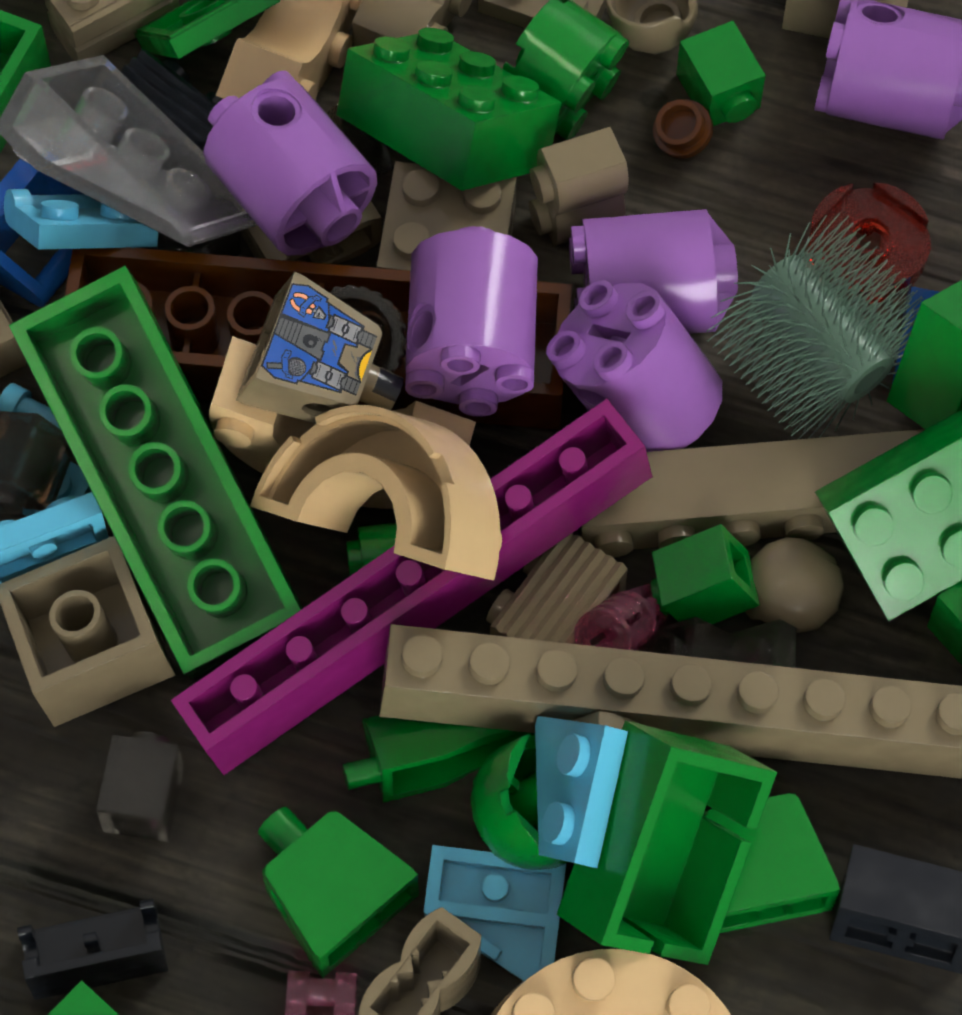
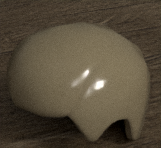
(653, 24)
(796, 584)

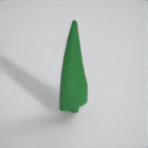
(421, 755)

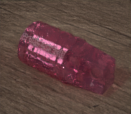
(625, 619)

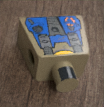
(316, 356)

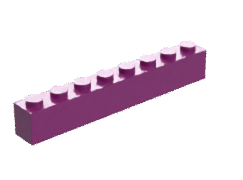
(348, 627)

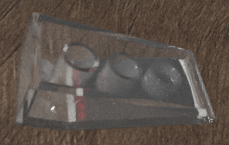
(114, 145)

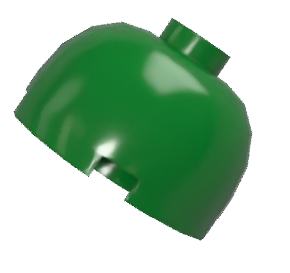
(506, 805)

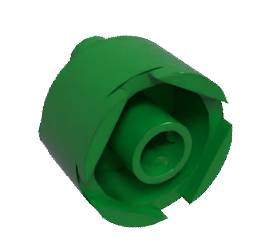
(570, 59)

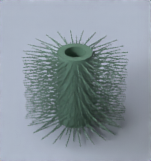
(820, 327)

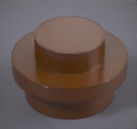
(682, 128)

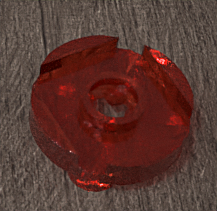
(883, 211)

